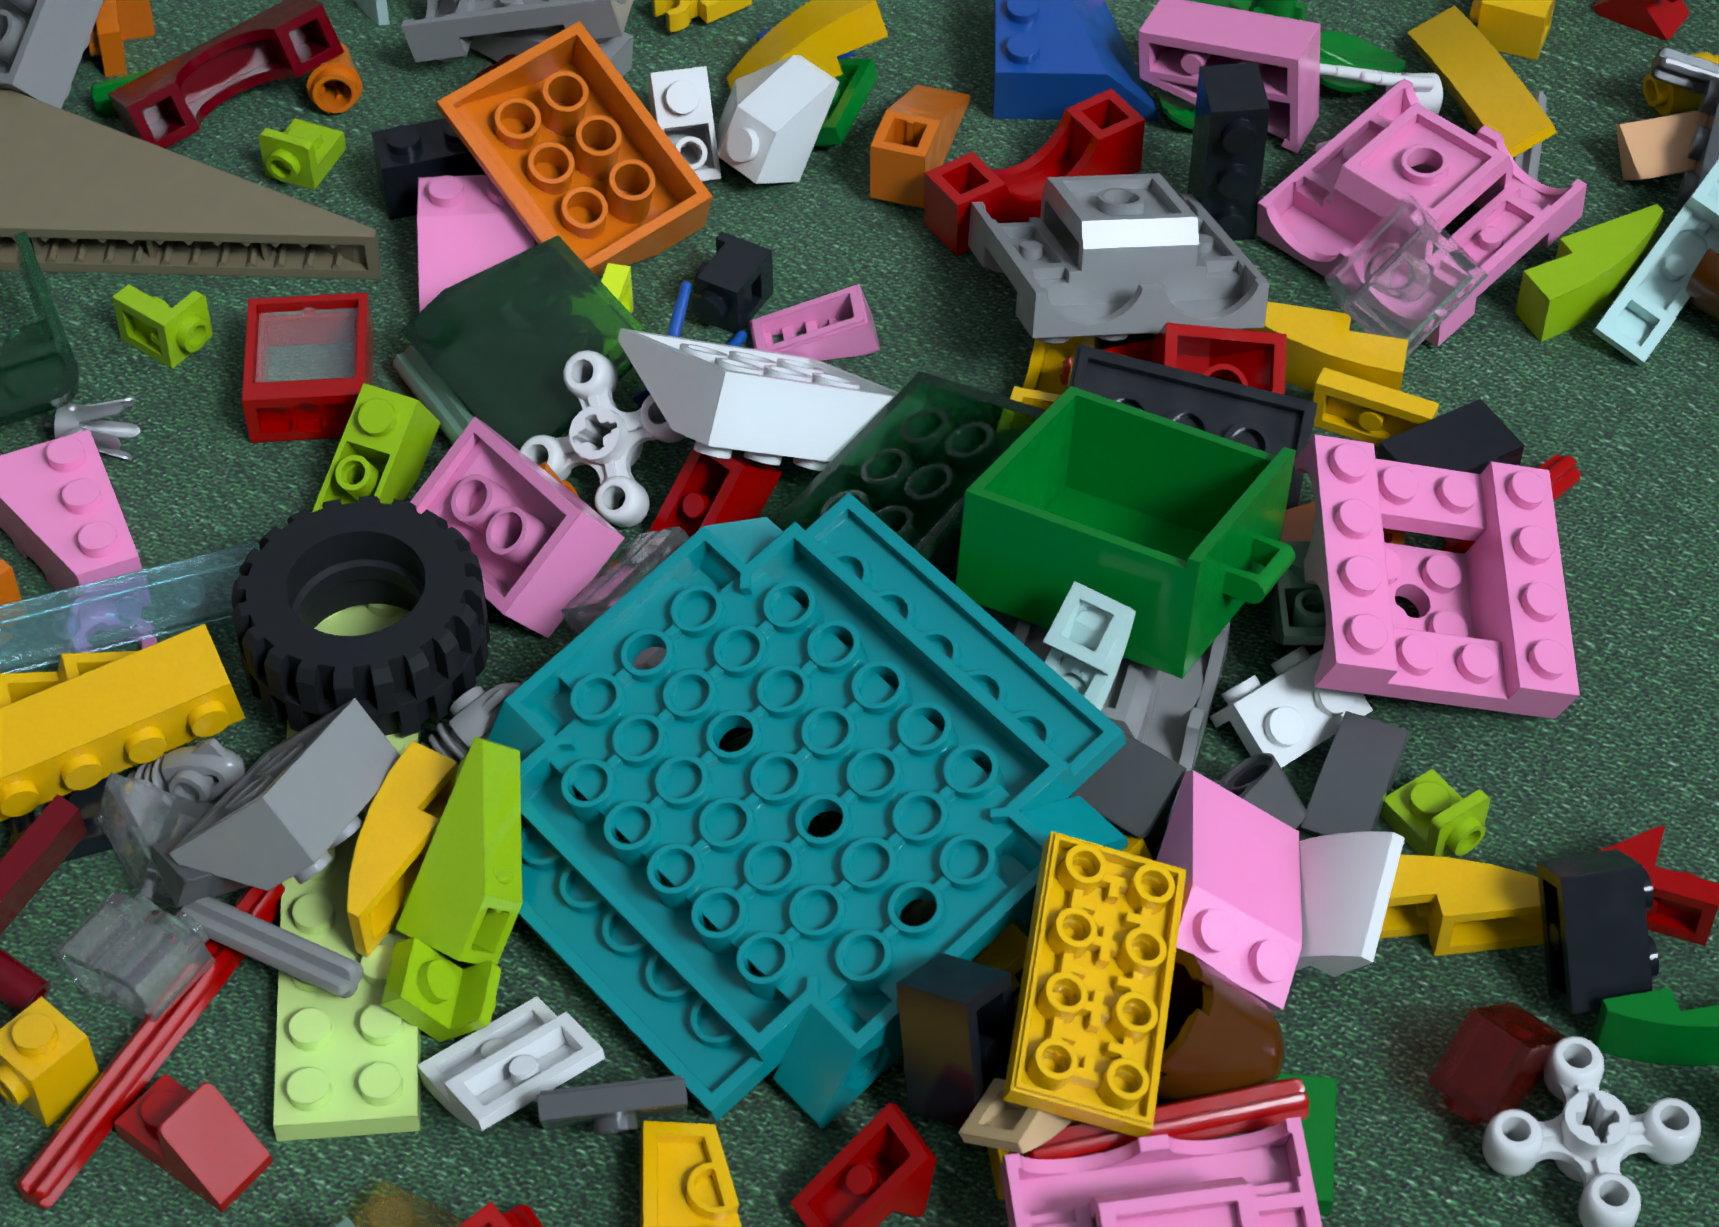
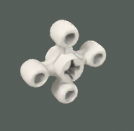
(591, 430)
(1591, 1135)

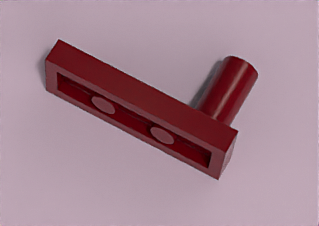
(21, 876)

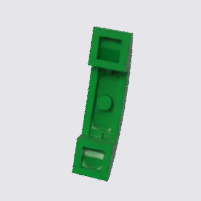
(1655, 1031)

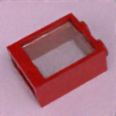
(305, 365)

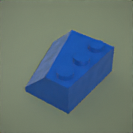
(1059, 56)

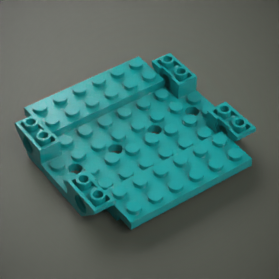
(689, 869)

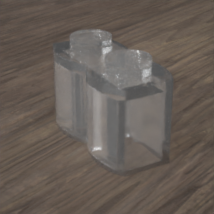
(136, 955)

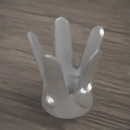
(77, 418)

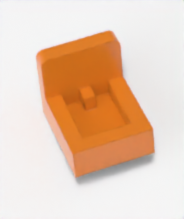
(118, 22)

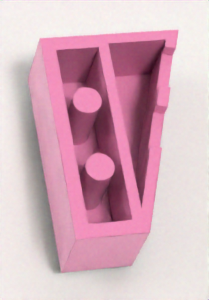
(1196, 34)
(65, 512)

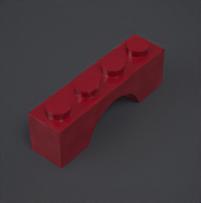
(265, 48)

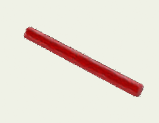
(133, 1068)

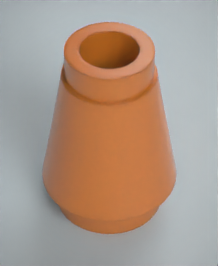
(335, 84)

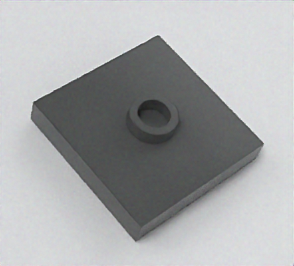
(612, 1105)

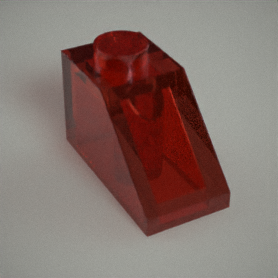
(1494, 1061)

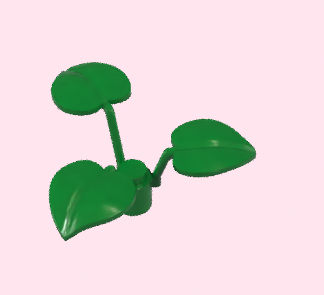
(1335, 49)

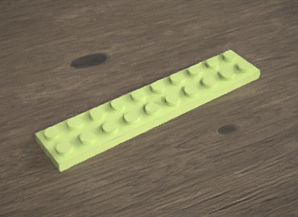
(340, 1059)

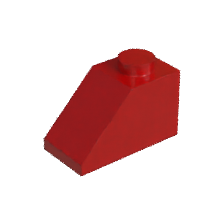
(716, 492)

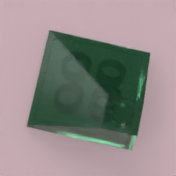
(511, 332)

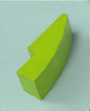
(1586, 273)

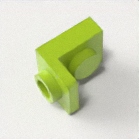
(301, 152)
(160, 330)
(1436, 816)
(438, 993)

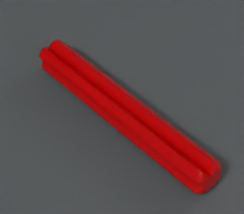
(1191, 1119)

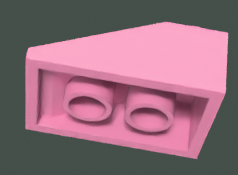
(463, 231)
(522, 524)
(1238, 887)

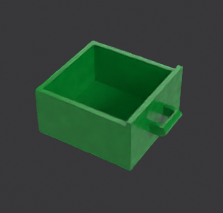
(1135, 512)

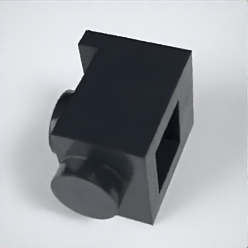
(733, 283)

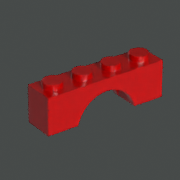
(1091, 140)

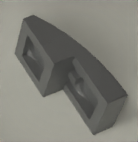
(1355, 776)

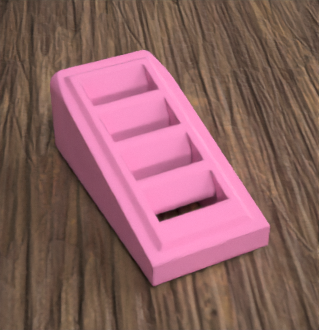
(834, 327)

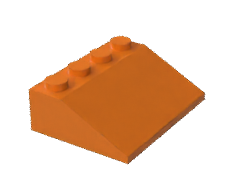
(578, 153)

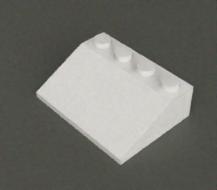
(753, 398)

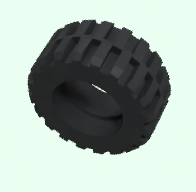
(352, 559)

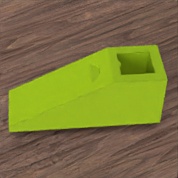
(380, 448)
(473, 867)

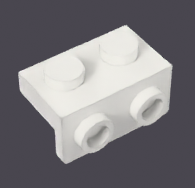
(1287, 711)

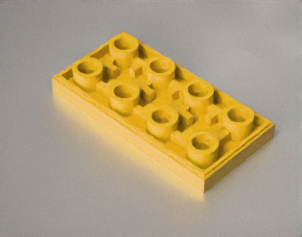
(1096, 986)

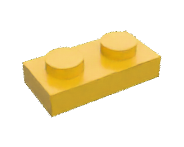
(1366, 408)

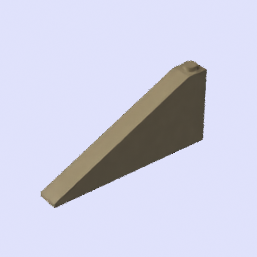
(136, 208)

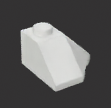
(775, 120)

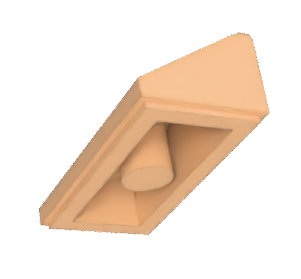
(1657, 145)

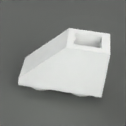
(684, 112)

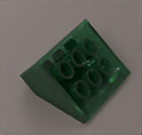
(918, 460)

